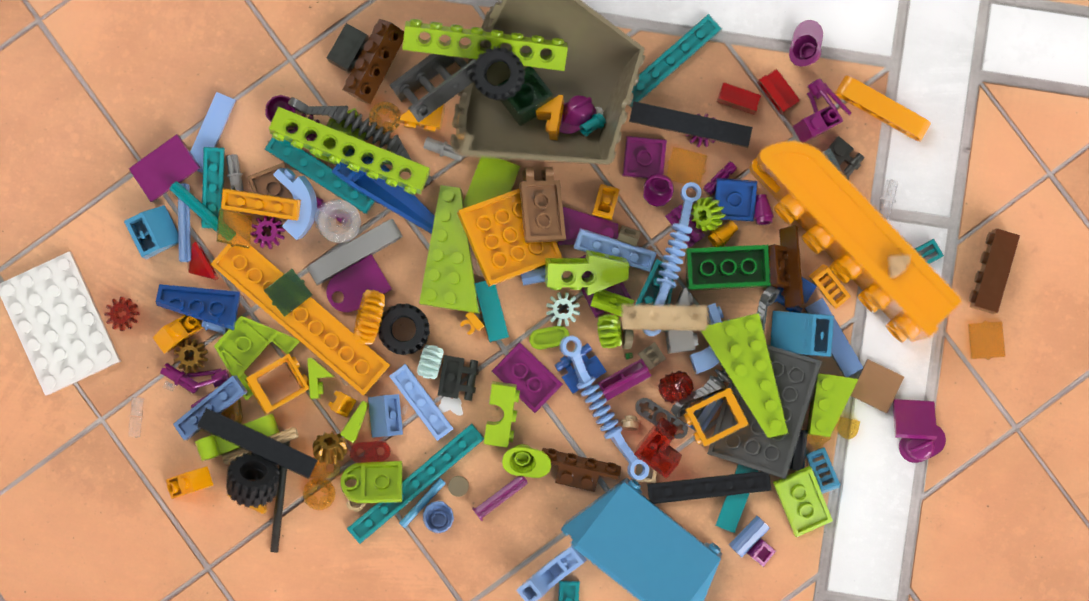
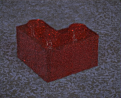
(655, 448)

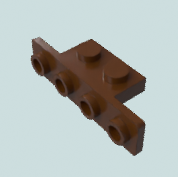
(786, 266)
(581, 471)

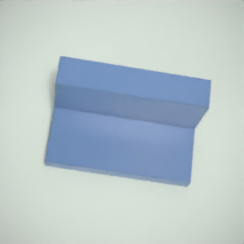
(385, 415)

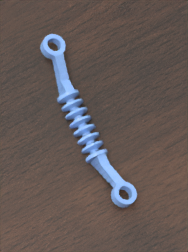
(679, 236)
(613, 432)

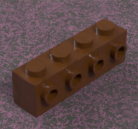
(374, 61)
(994, 271)

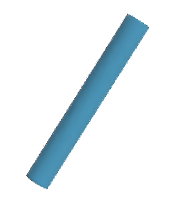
(422, 503)

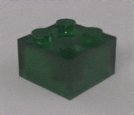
(532, 96)

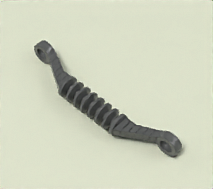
(340, 113)
(716, 384)

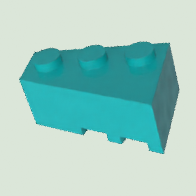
(651, 288)

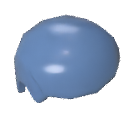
(438, 517)

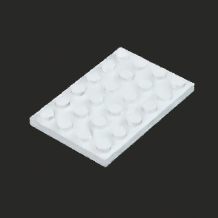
(58, 323)

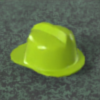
(526, 462)

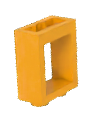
(259, 394)
(734, 407)

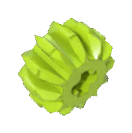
(707, 214)
(609, 331)

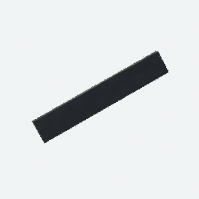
(690, 124)
(257, 443)
(709, 487)

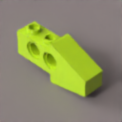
(605, 269)

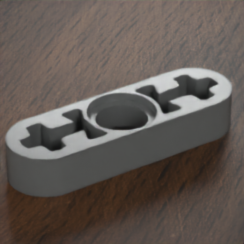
(651, 405)

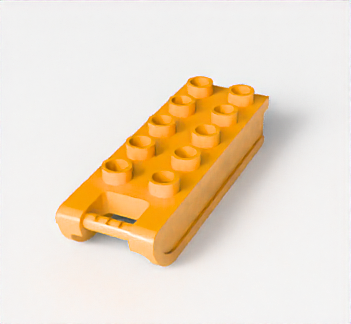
(855, 237)

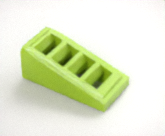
(353, 426)

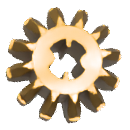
(198, 355)
(329, 448)

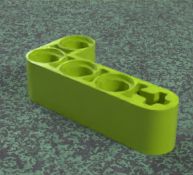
(214, 446)

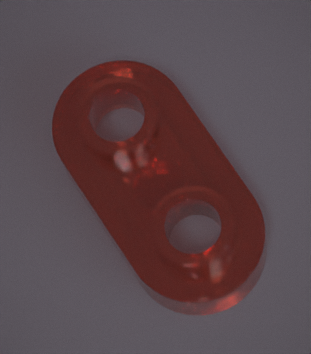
(370, 451)

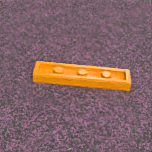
(260, 204)

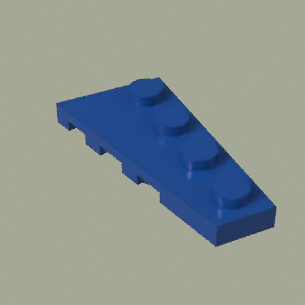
(209, 305)

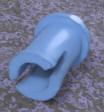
(217, 328)

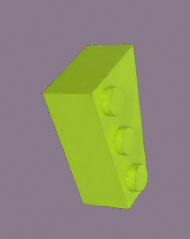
(828, 403)

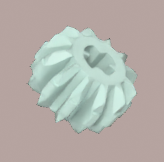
(563, 302)
(430, 361)

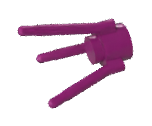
(819, 89)
(218, 378)

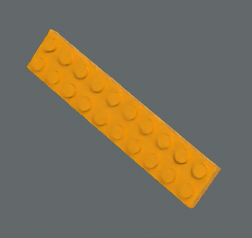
(307, 322)

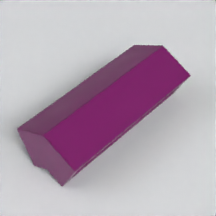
(624, 379)

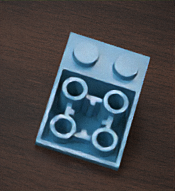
(802, 332)

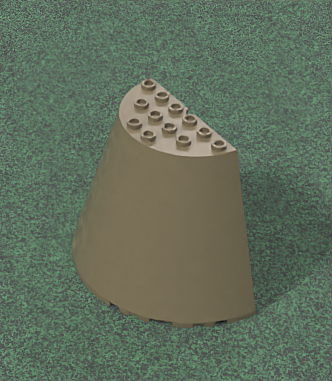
(598, 65)

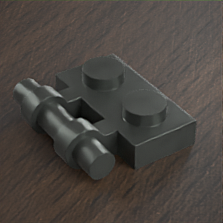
(841, 152)
(451, 378)

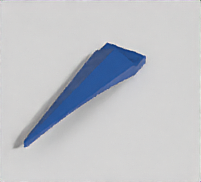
(390, 197)

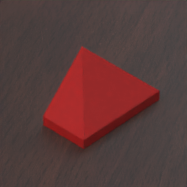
(200, 263)

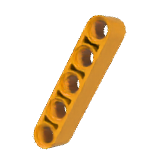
(882, 108)

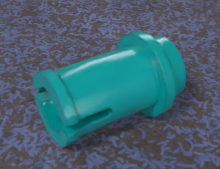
(597, 121)

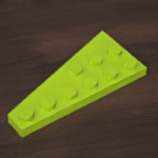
(449, 265)
(746, 359)

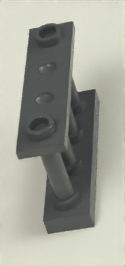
(422, 74)

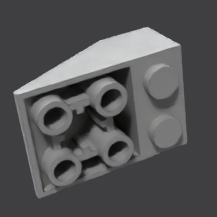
(681, 340)

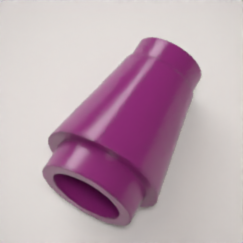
(763, 213)

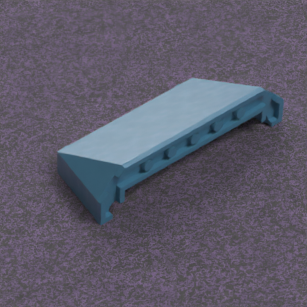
(643, 546)

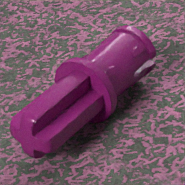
(179, 378)

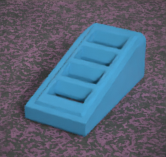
(829, 487)

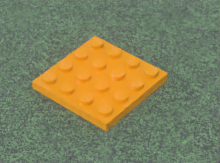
(499, 240)

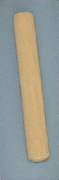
(282, 437)

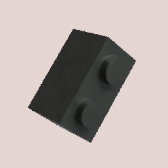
(347, 48)

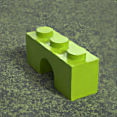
(500, 432)

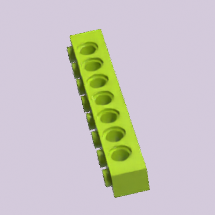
(433, 45)
(284, 119)

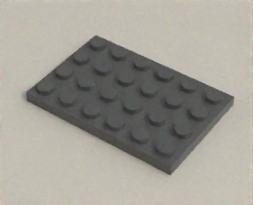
(749, 446)

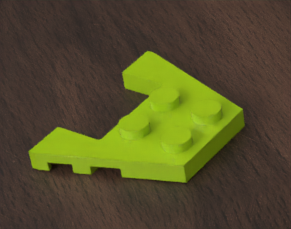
(245, 343)

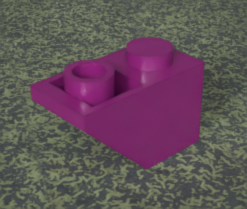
(817, 124)

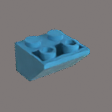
(152, 231)

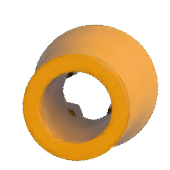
(722, 234)

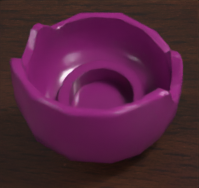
(275, 102)
(658, 190)

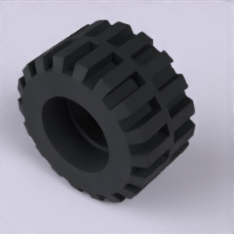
(482, 65)
(404, 347)
(252, 492)

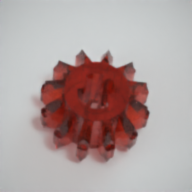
(124, 321)
(675, 386)

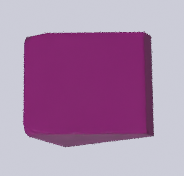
(761, 552)

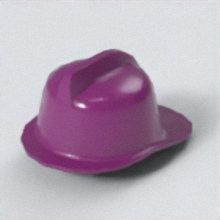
(806, 43)
(576, 112)
(922, 449)

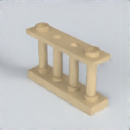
(664, 317)

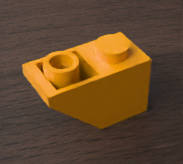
(429, 123)
(176, 332)
(189, 482)

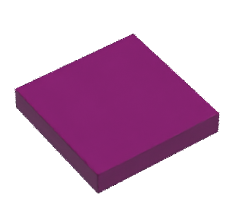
(644, 157)
(914, 419)

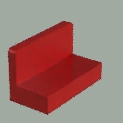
(778, 91)
(738, 98)

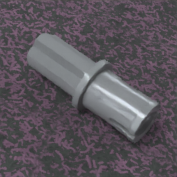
(441, 148)
(234, 172)

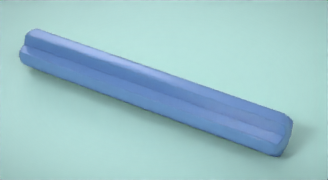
(184, 230)

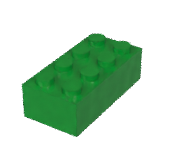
(727, 267)

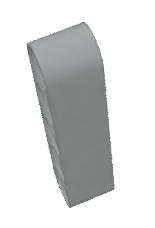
(354, 251)

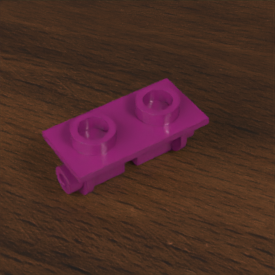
(696, 235)

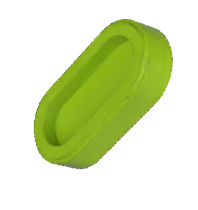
(548, 337)

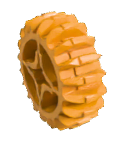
(369, 317)

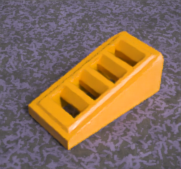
(817, 274)

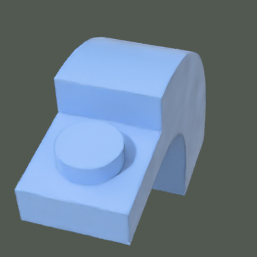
(301, 190)
(706, 358)
(550, 574)

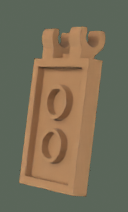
(541, 207)

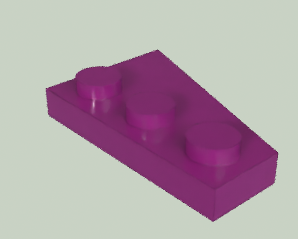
(575, 220)

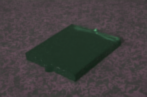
(288, 292)

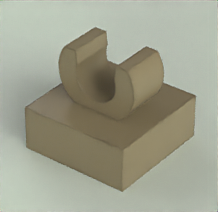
(629, 235)
(652, 356)

